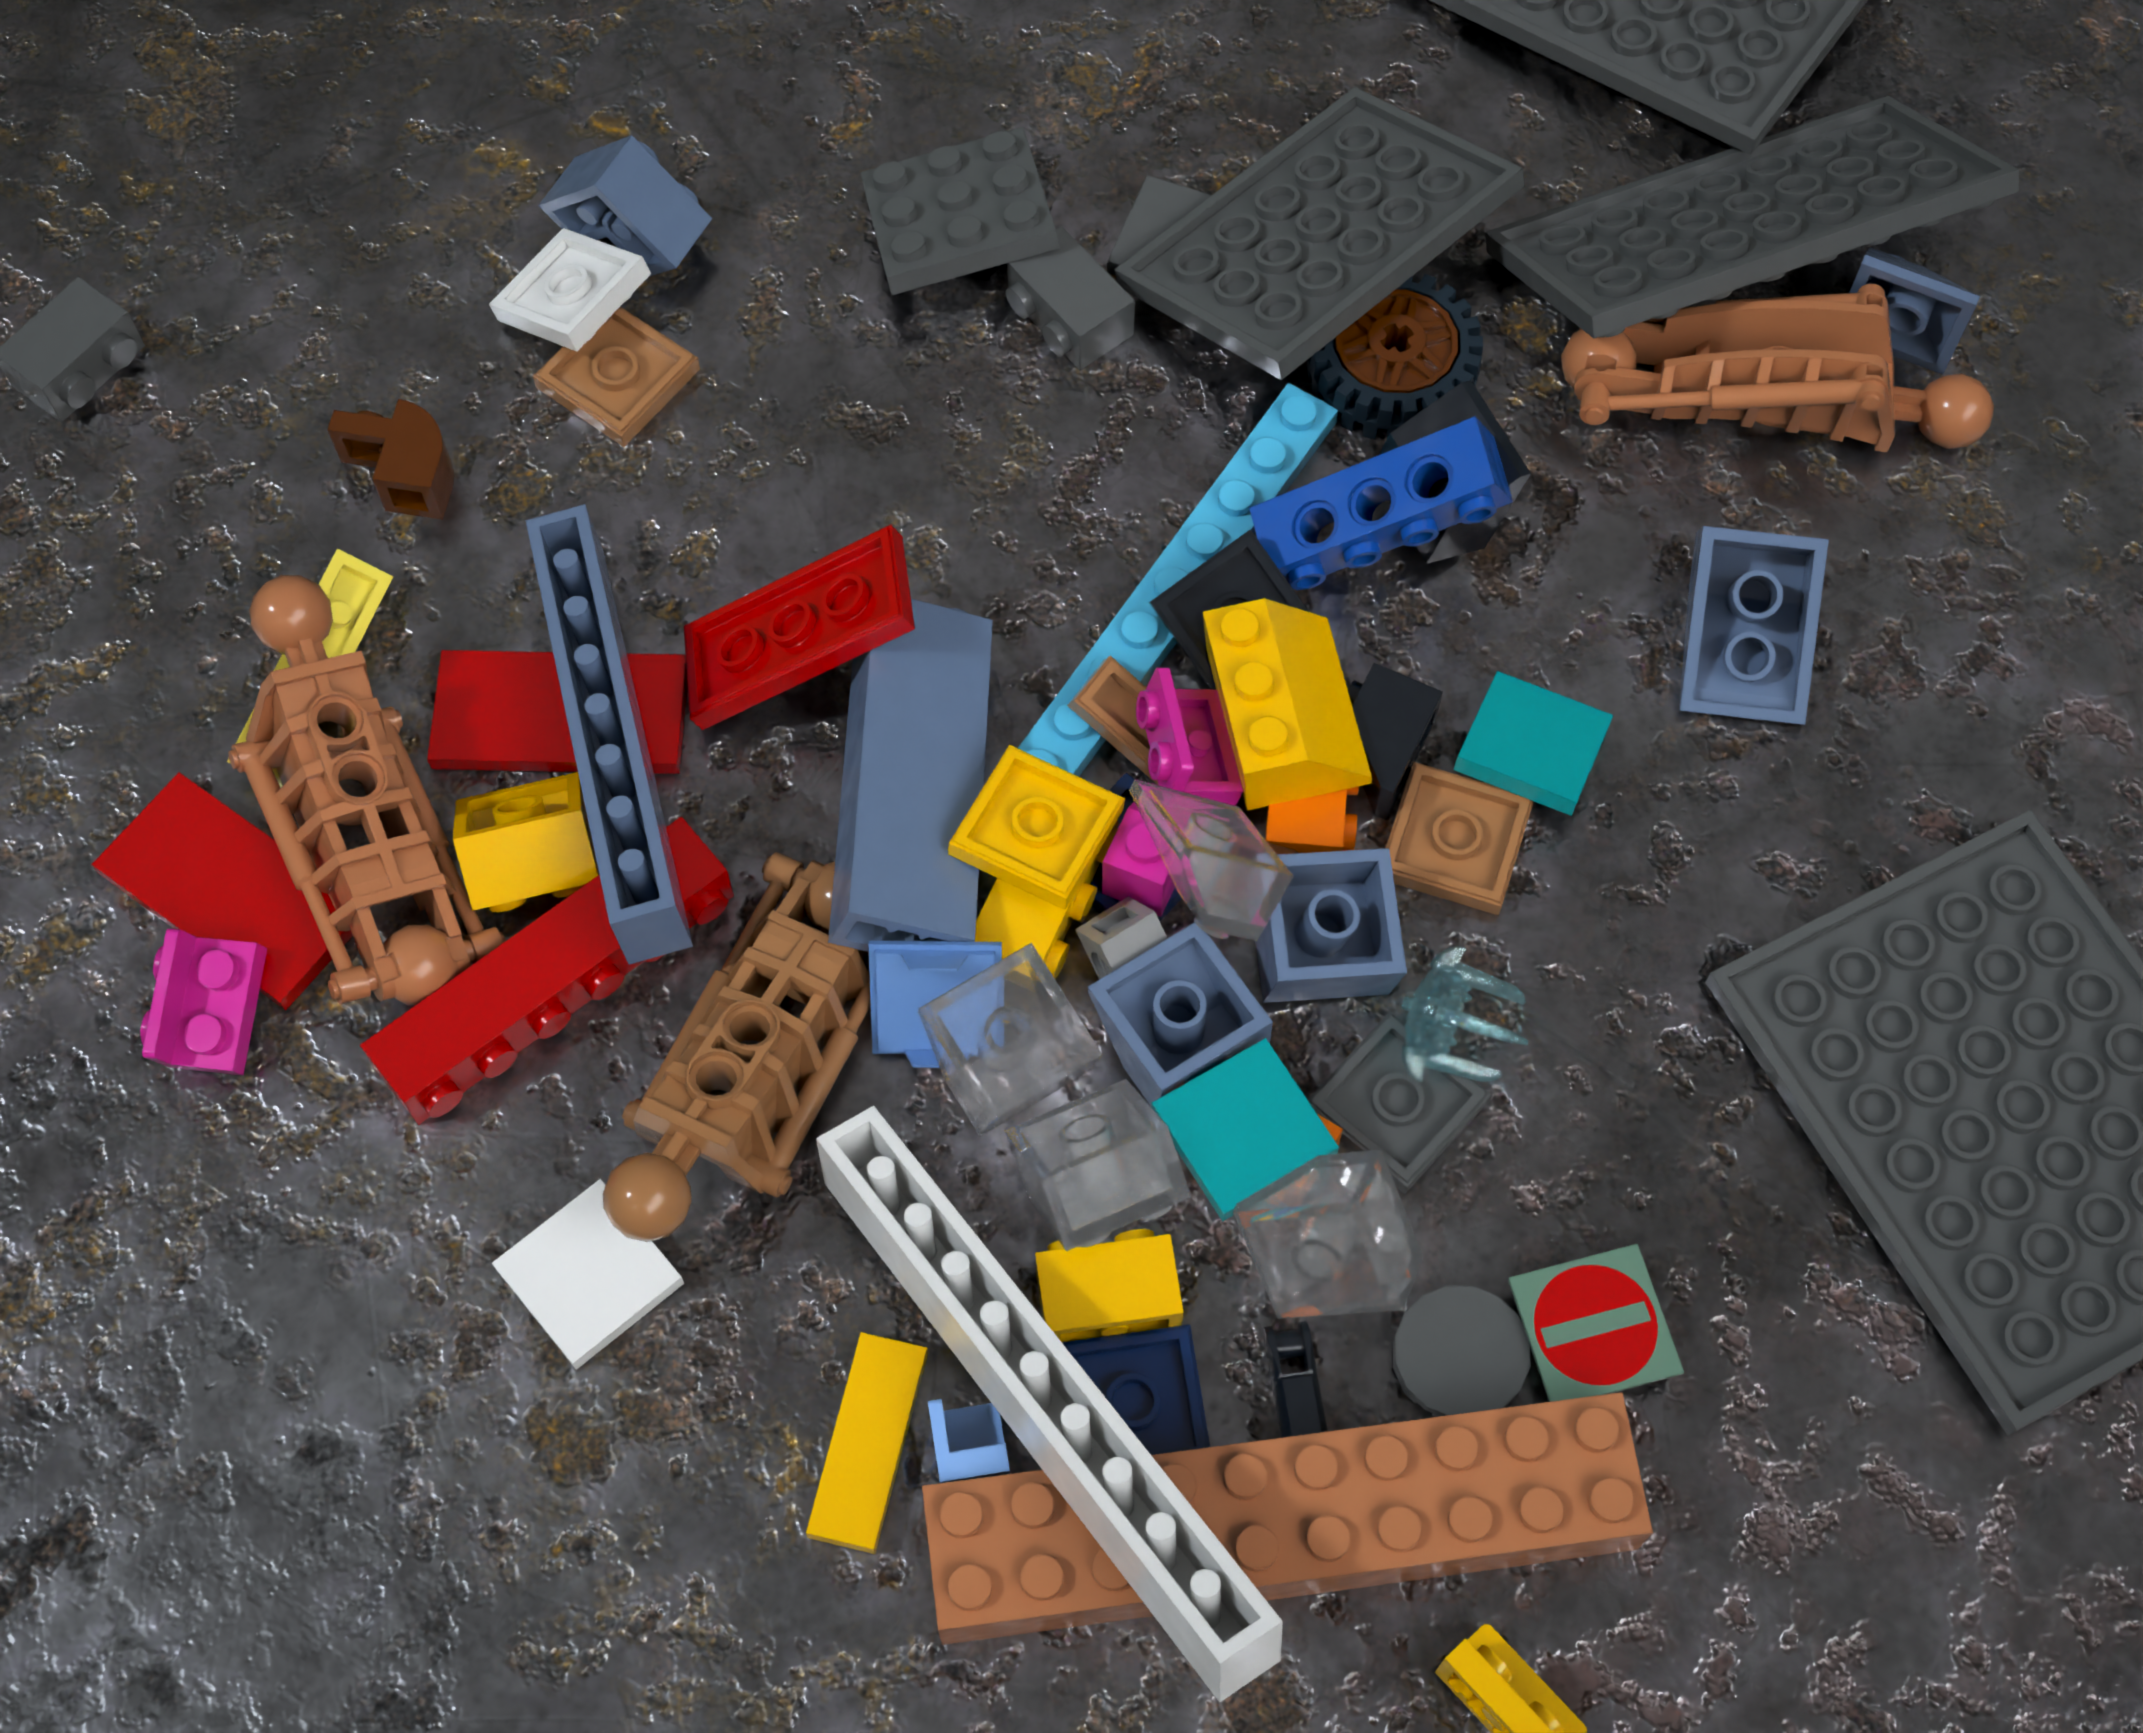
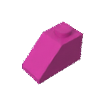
(1135, 866)

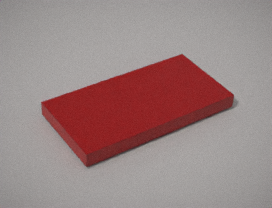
(798, 627)
(511, 713)
(219, 880)

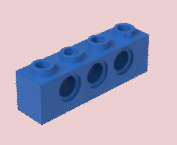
(1475, 489)

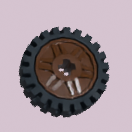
(1398, 357)

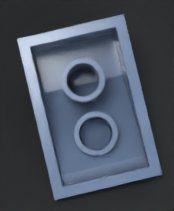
(1752, 624)

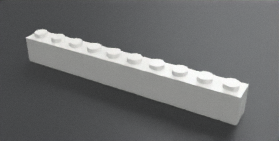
(1053, 1407)

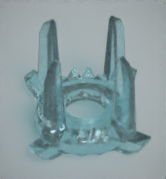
(1438, 1012)

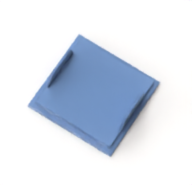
(908, 977)

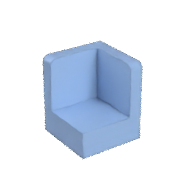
(968, 1442)

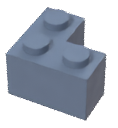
(629, 200)

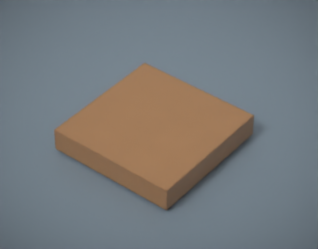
(618, 376)
(1457, 838)

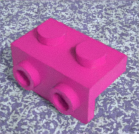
(1188, 740)

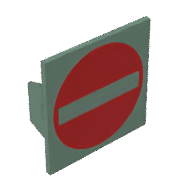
(1595, 1325)

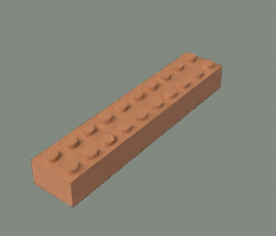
(1308, 1514)

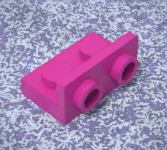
(203, 1003)

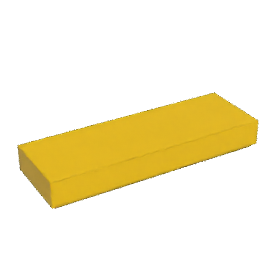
(867, 1443)

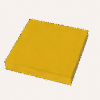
(1036, 826)

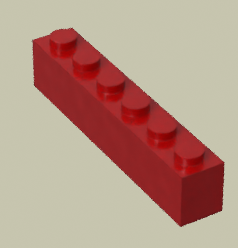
(526, 988)

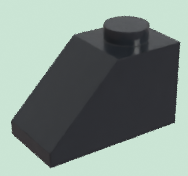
(1393, 724)

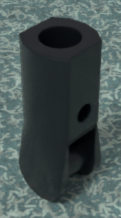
(1299, 1393)

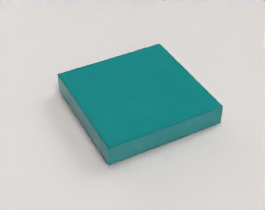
(1533, 743)
(1243, 1126)

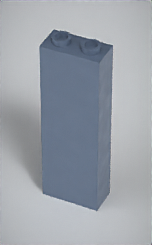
(910, 781)

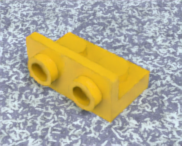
(1504, 1688)

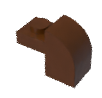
(407, 454)

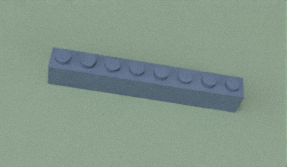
(608, 737)

